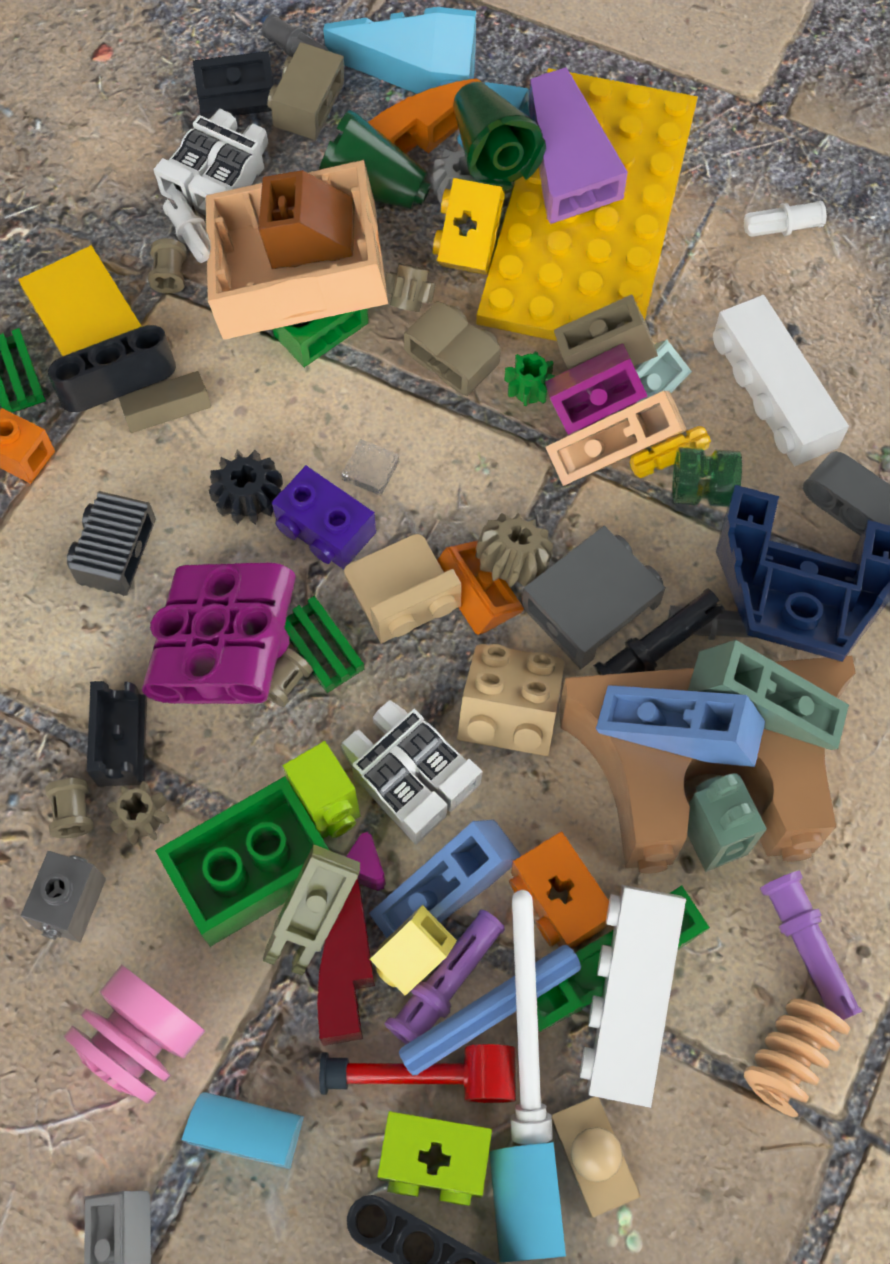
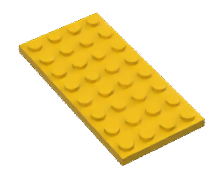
(578, 265)

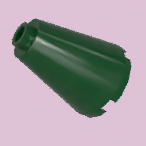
(496, 137)
(391, 172)

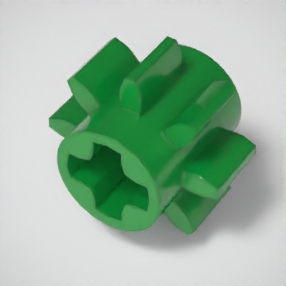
(529, 378)

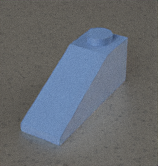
(685, 723)
(451, 876)

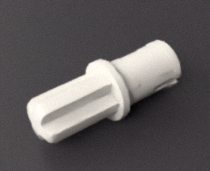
(785, 219)
(189, 227)

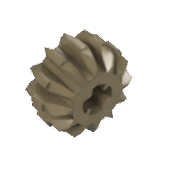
(514, 549)

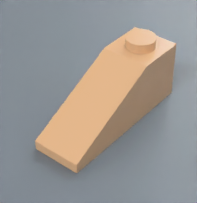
(616, 437)

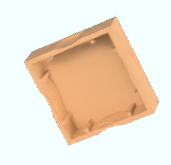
(254, 297)

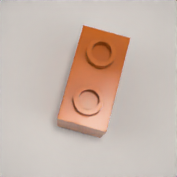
(559, 866)

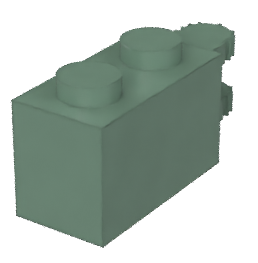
(723, 821)

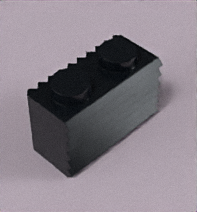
(111, 542)

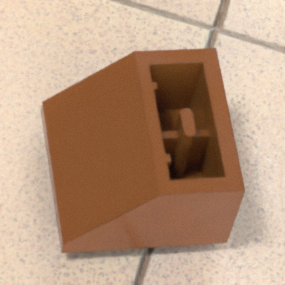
(304, 220)

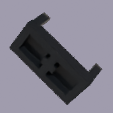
(116, 735)

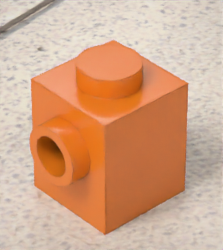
(23, 446)

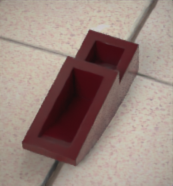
(343, 970)

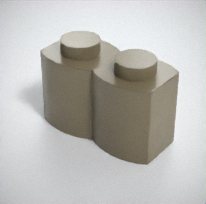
(452, 347)

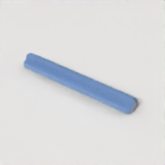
(484, 1012)

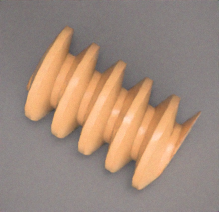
(793, 1052)

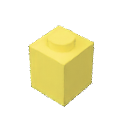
(413, 951)

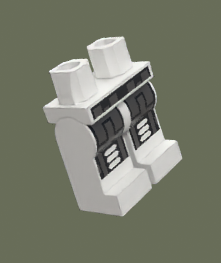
(212, 160)
(410, 770)

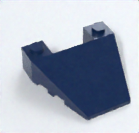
(797, 593)

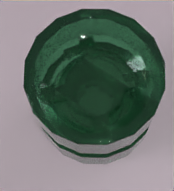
(721, 471)

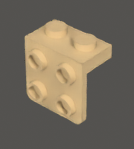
(403, 587)
(511, 699)

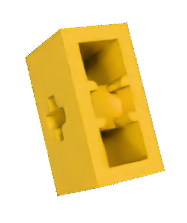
(484, 206)

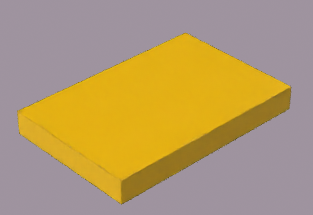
(78, 301)

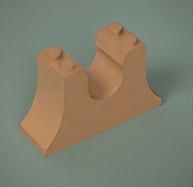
(648, 783)

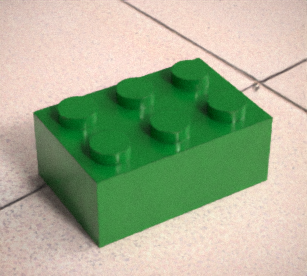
(241, 860)

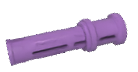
(801, 923)
(432, 997)

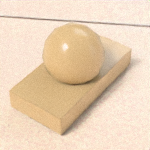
(594, 1156)

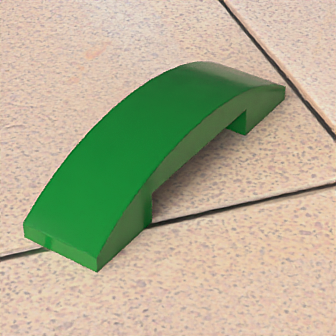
(578, 990)

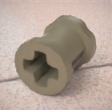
(167, 266)
(286, 675)
(68, 808)

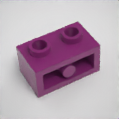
(595, 389)

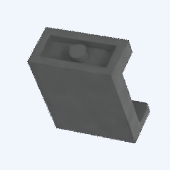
(592, 594)

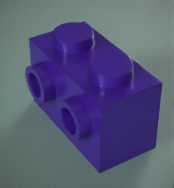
(323, 518)

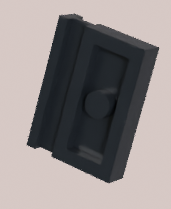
(234, 84)

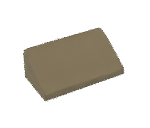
(165, 401)

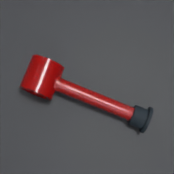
(486, 1073)

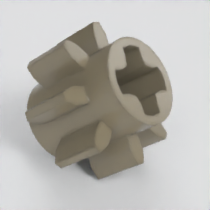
(409, 287)
(132, 802)

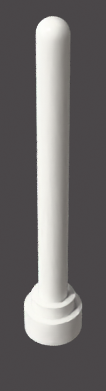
(531, 1121)

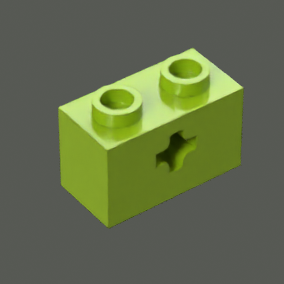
(324, 790)
(413, 1135)

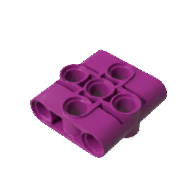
(220, 634)

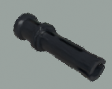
(644, 653)

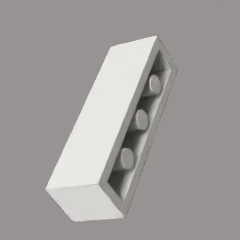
(779, 381)
(634, 996)

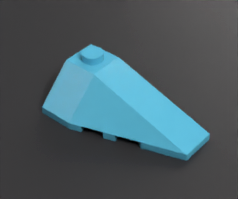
(410, 50)

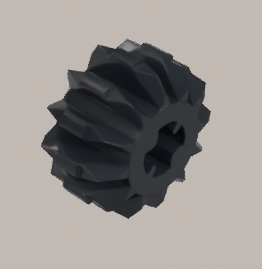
(245, 486)

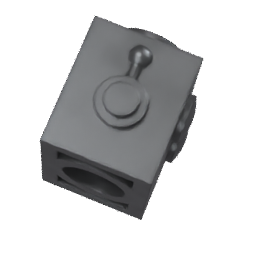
(63, 896)

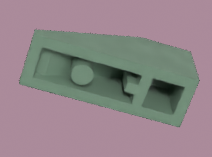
(781, 697)

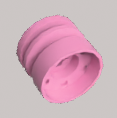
(133, 1035)

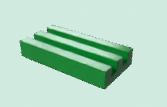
(22, 401)
(301, 616)

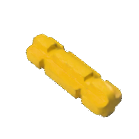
(664, 453)

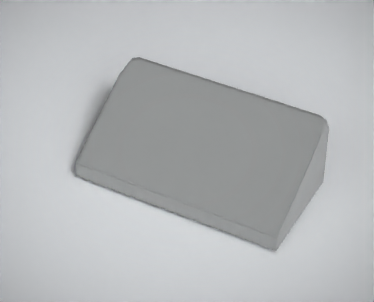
(117, 1228)

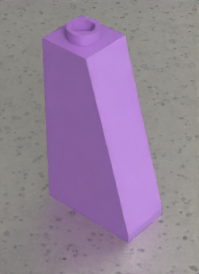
(579, 160)

